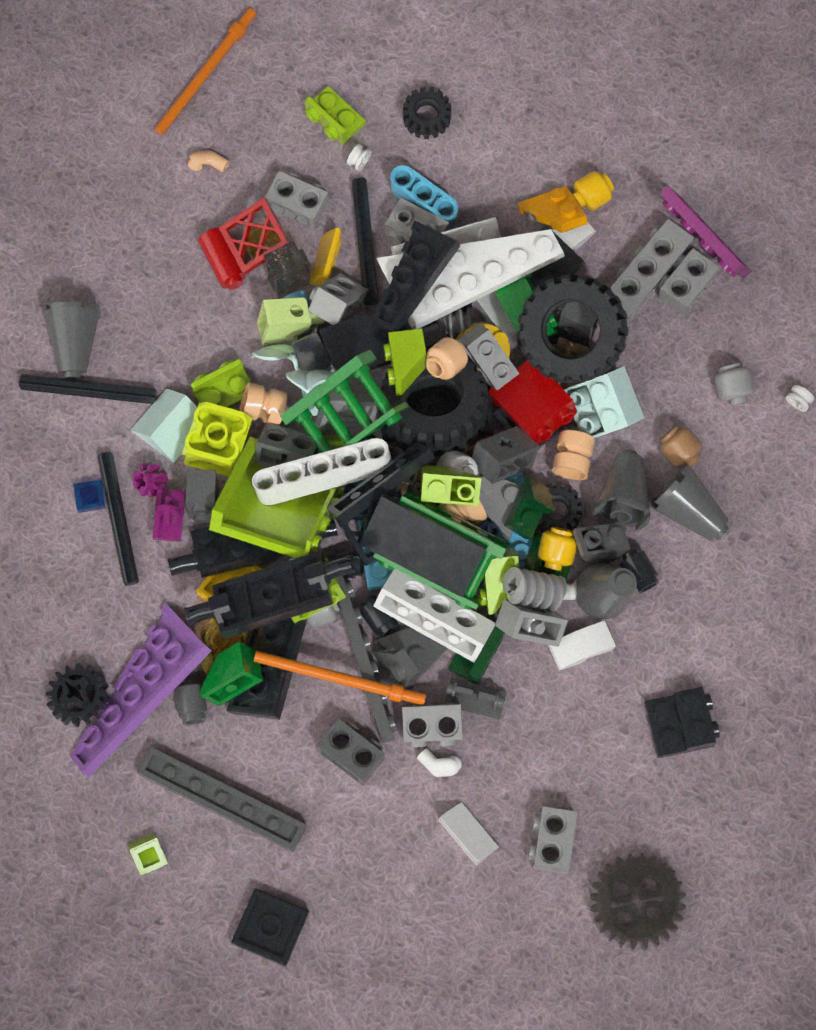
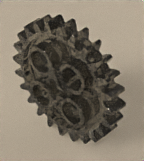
(642, 929)

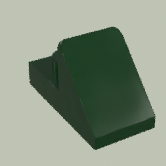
(528, 508)

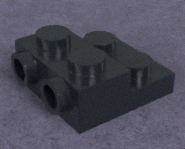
(682, 722)

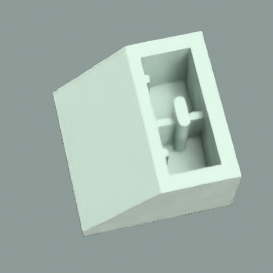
(605, 403)

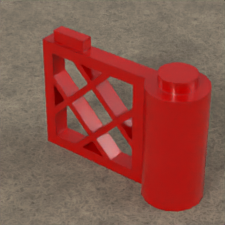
(222, 250)

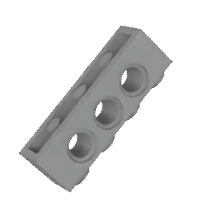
(666, 237)

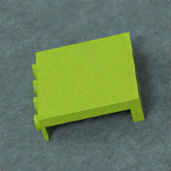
(284, 527)

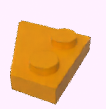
(555, 209)

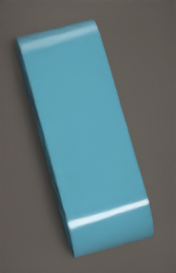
(421, 186)

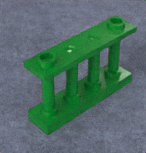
(340, 384)
(496, 548)

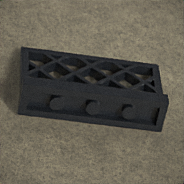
(372, 489)

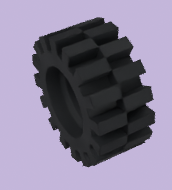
(432, 99)
(572, 503)

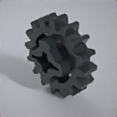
(87, 686)

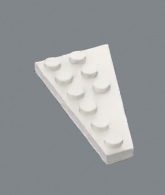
(480, 270)

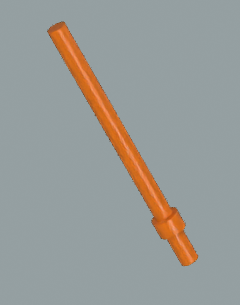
(236, 32)
(395, 692)

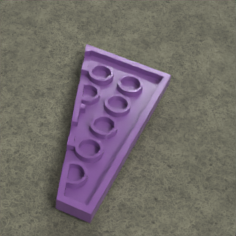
(143, 685)

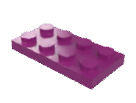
(710, 240)

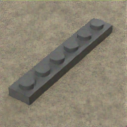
(367, 668)
(221, 799)

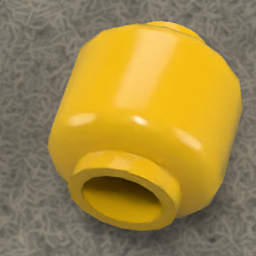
(593, 190)
(557, 548)

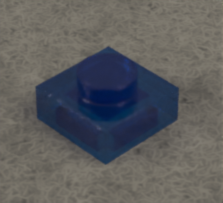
(89, 496)

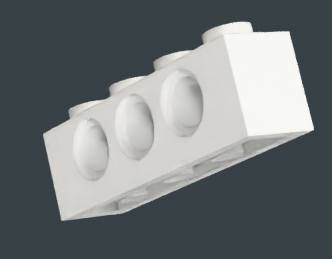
(434, 615)

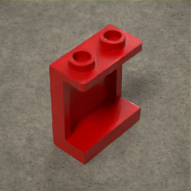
(534, 403)

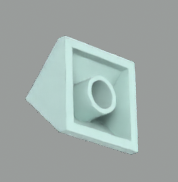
(167, 424)

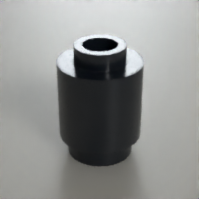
(642, 568)
(376, 619)

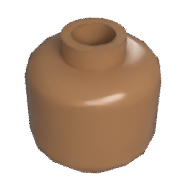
(681, 446)

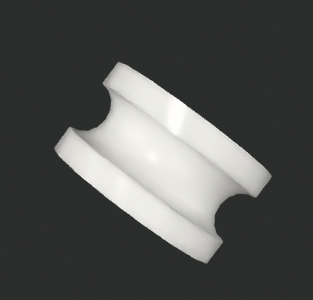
(359, 157)
(800, 398)

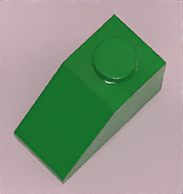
(231, 674)

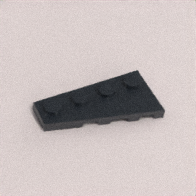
(420, 266)

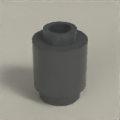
(189, 703)

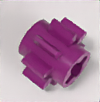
(150, 479)

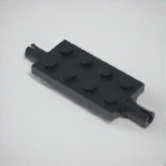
(220, 553)
(271, 594)

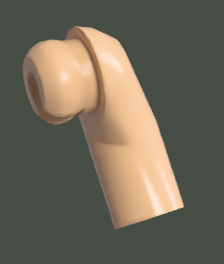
(209, 157)

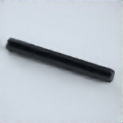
(364, 239)
(87, 388)
(118, 519)

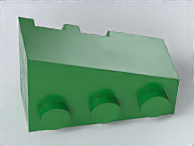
(513, 297)

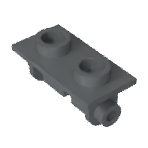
(476, 698)

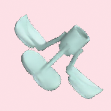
(304, 379)

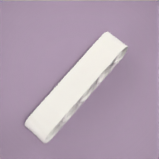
(308, 470)

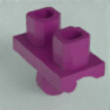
(169, 515)

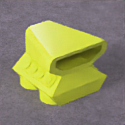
(216, 438)

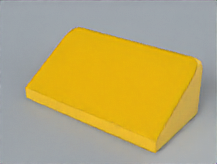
(326, 257)

